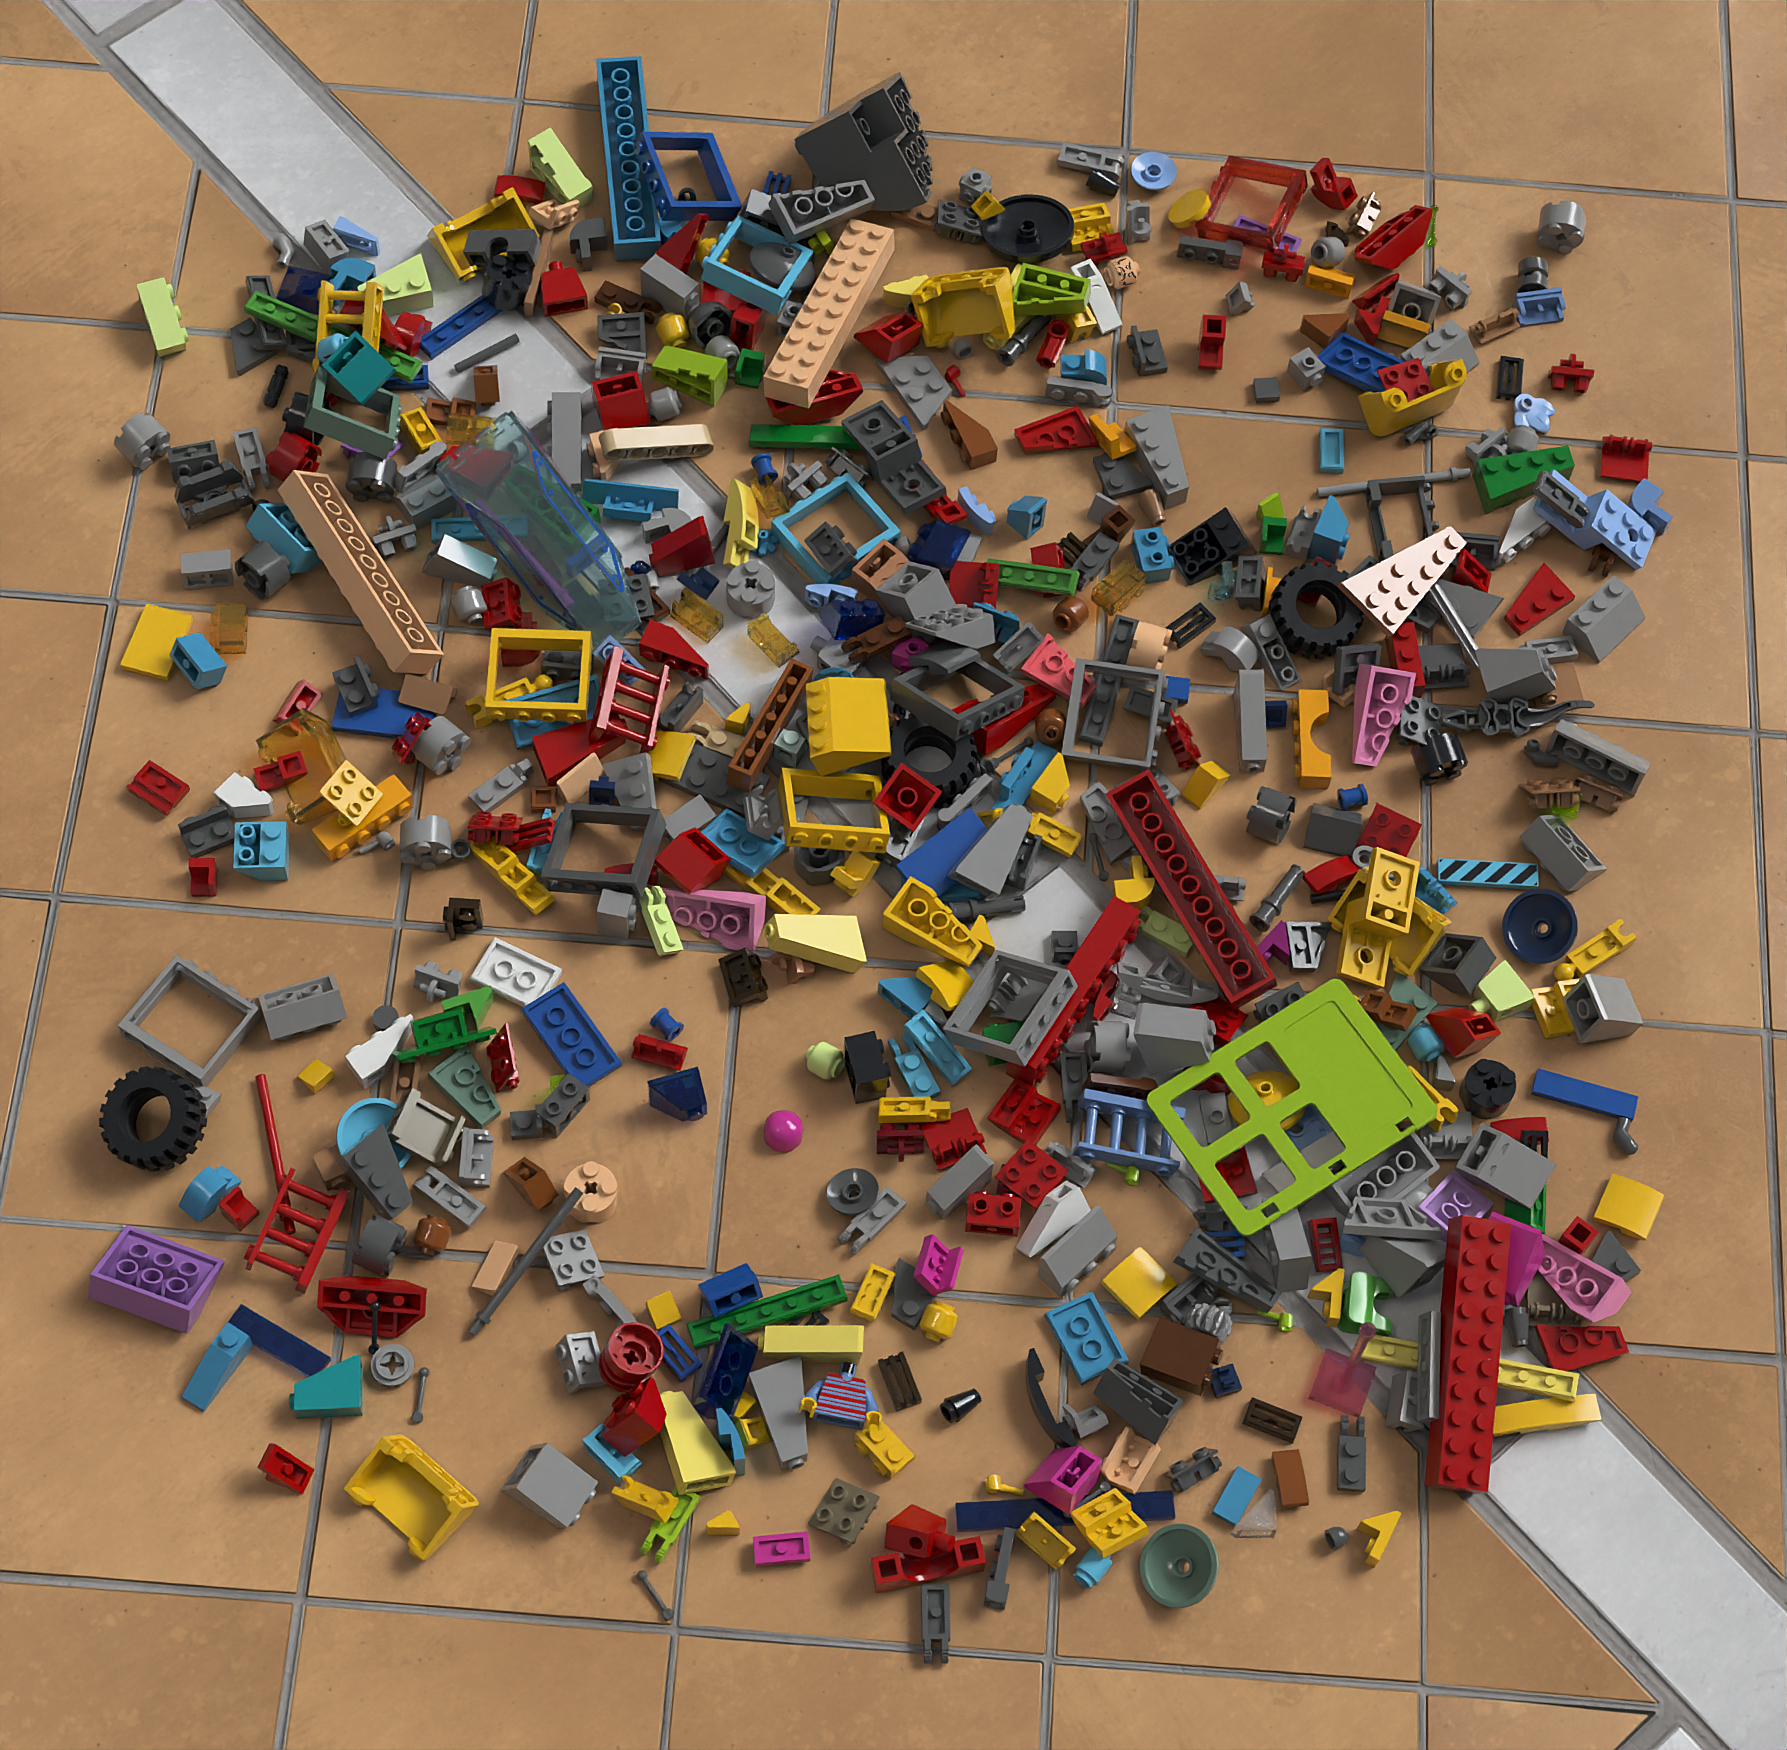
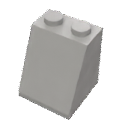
(916, 592)
(1515, 673)
(1601, 1008)
(1173, 1036)
(1404, 1262)
(550, 1485)

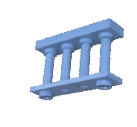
(1118, 1108)

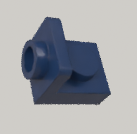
(701, 584)

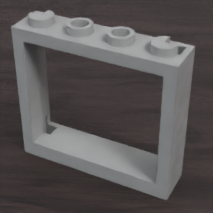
(1119, 670)
(208, 982)
(1037, 1024)

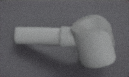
(383, 839)

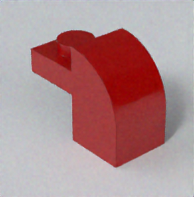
(1330, 189)
(411, 329)
(1211, 341)

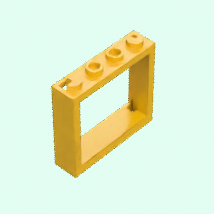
(539, 640)
(835, 786)

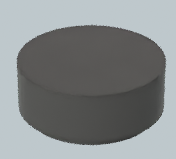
(384, 1017)

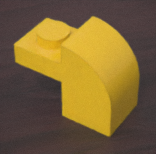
(856, 872)
(1138, 889)

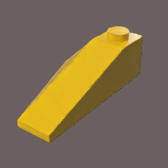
(926, 922)

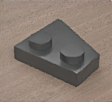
(248, 347)
(1347, 663)

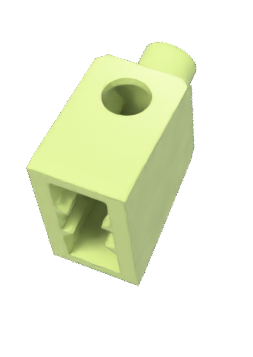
(1502, 993)

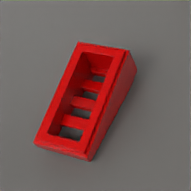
(1331, 1224)

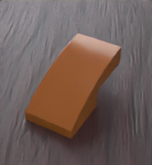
(438, 410)
(1386, 1011)
(1290, 1478)

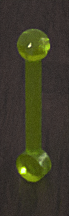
(1432, 241)

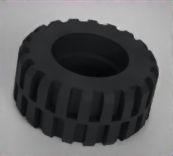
(1294, 630)
(916, 733)
(123, 1109)

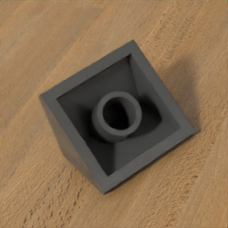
(1332, 830)

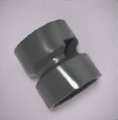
(1532, 274)

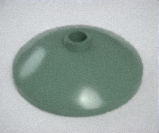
(1164, 1562)

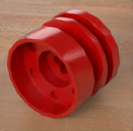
(631, 1344)

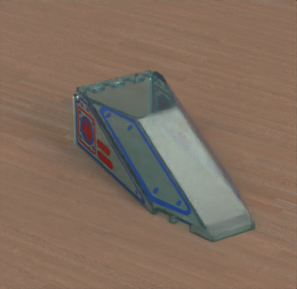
(542, 529)

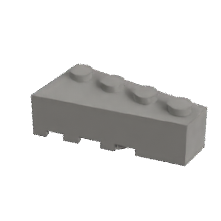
(817, 209)
(566, 435)

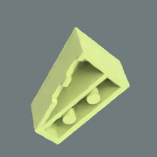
(162, 316)

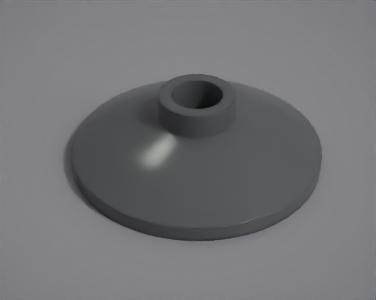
(849, 1183)

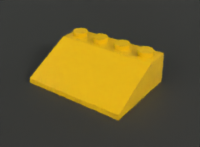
(847, 722)

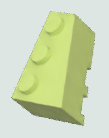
(556, 168)
(405, 287)

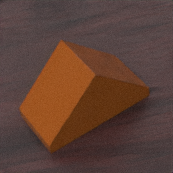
(1324, 327)

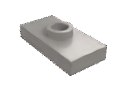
(1215, 1116)

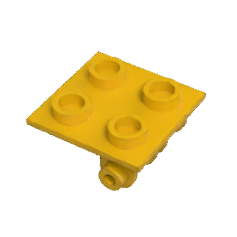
(350, 794)

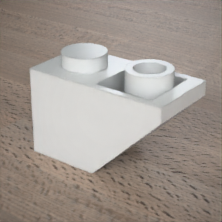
(243, 798)

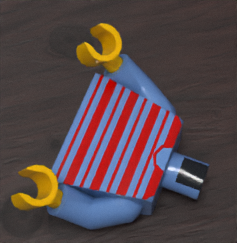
(842, 1400)

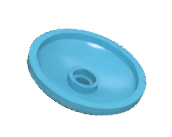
(363, 1118)

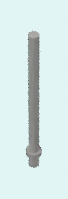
(1451, 474)

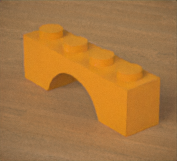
(1312, 764)
(338, 839)

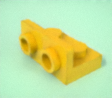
(883, 1449)

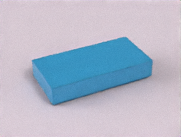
(1236, 1496)

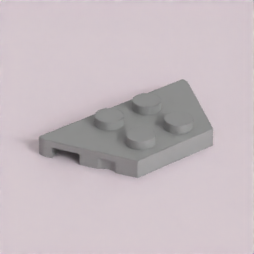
(917, 385)
(1389, 1219)

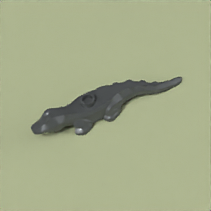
(1507, 718)

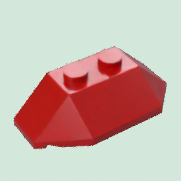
(1396, 239)
(832, 399)
(348, 1302)

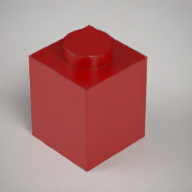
(1578, 1236)

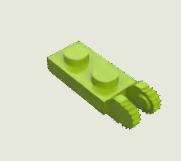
(671, 1530)

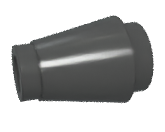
(1517, 1325)

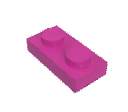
(781, 1549)

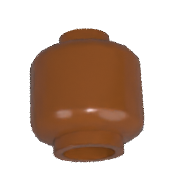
(1070, 614)
(1050, 726)
(432, 1235)

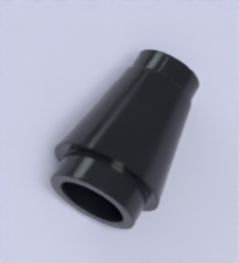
(1103, 183)
(959, 1405)

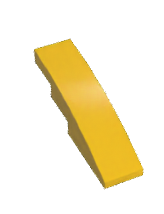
(512, 875)
(779, 892)
(1545, 1414)

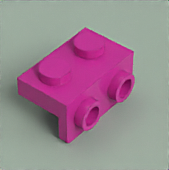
(937, 1266)

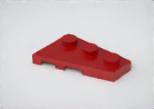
(1057, 432)
(1538, 601)
(1577, 1347)

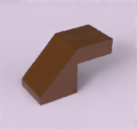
(1114, 525)

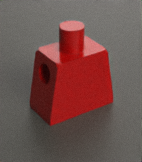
(562, 290)
(745, 316)
(918, 1533)

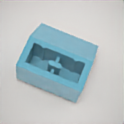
(262, 850)

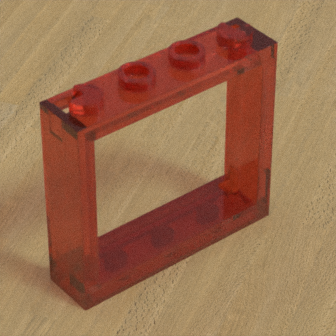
(1258, 171)

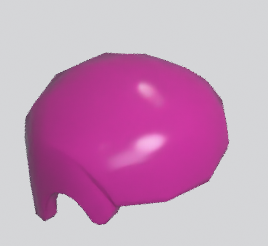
(783, 1131)

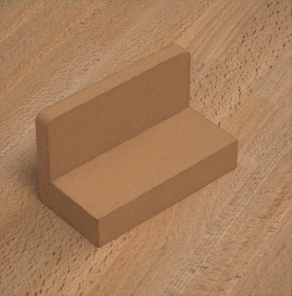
(426, 694)

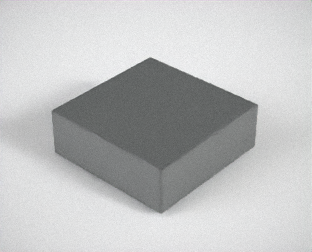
(1266, 389)

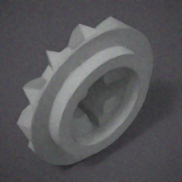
(384, 1356)

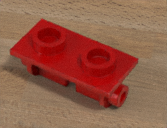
(659, 1052)

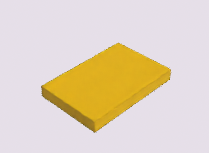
(154, 640)

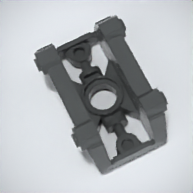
(211, 492)

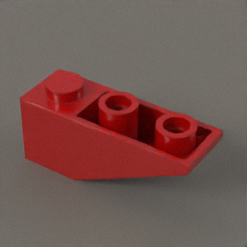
(387, 330)
(668, 647)

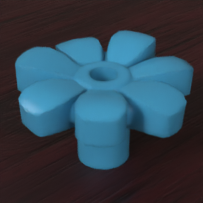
(766, 542)

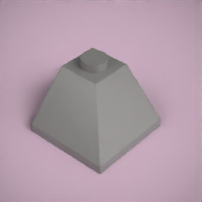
(1414, 302)

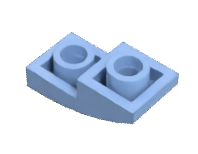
(977, 514)
(822, 594)
(605, 648)

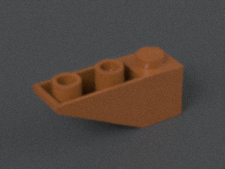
(972, 438)

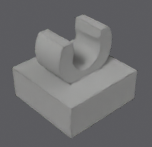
(1239, 299)

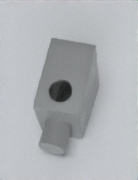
(833, 656)

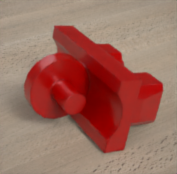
(1104, 248)
(1283, 261)
(1571, 371)

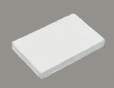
(515, 973)

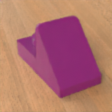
(1275, 944)

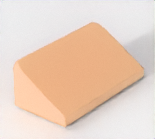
(577, 780)
(496, 1267)

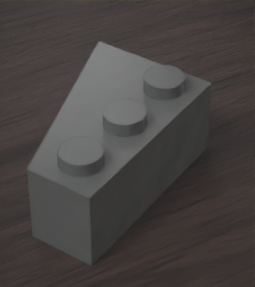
(1138, 1400)

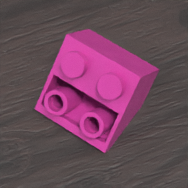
(1065, 1477)

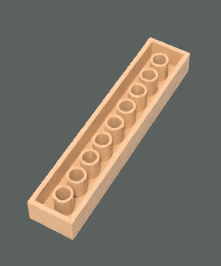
(829, 313)
(375, 600)

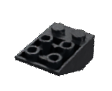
(1208, 545)

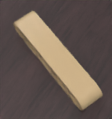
(656, 442)

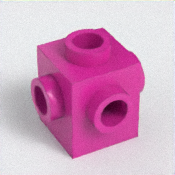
(906, 649)

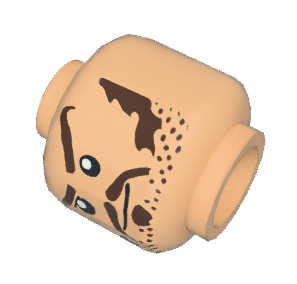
(1121, 272)

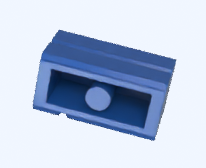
(730, 1290)

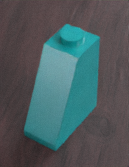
(330, 1392)

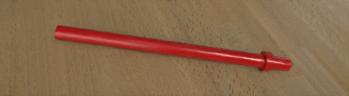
(273, 1144)

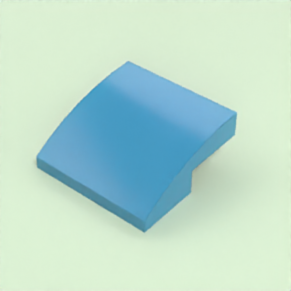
(729, 1440)

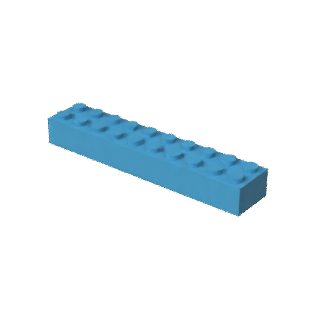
(623, 119)

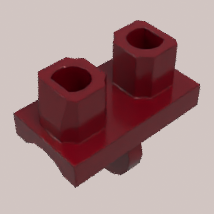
(900, 1141)

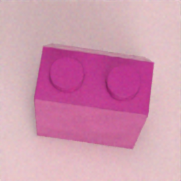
(1524, 1258)

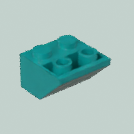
(359, 367)

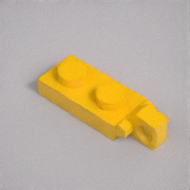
(1054, 834)
(912, 1110)

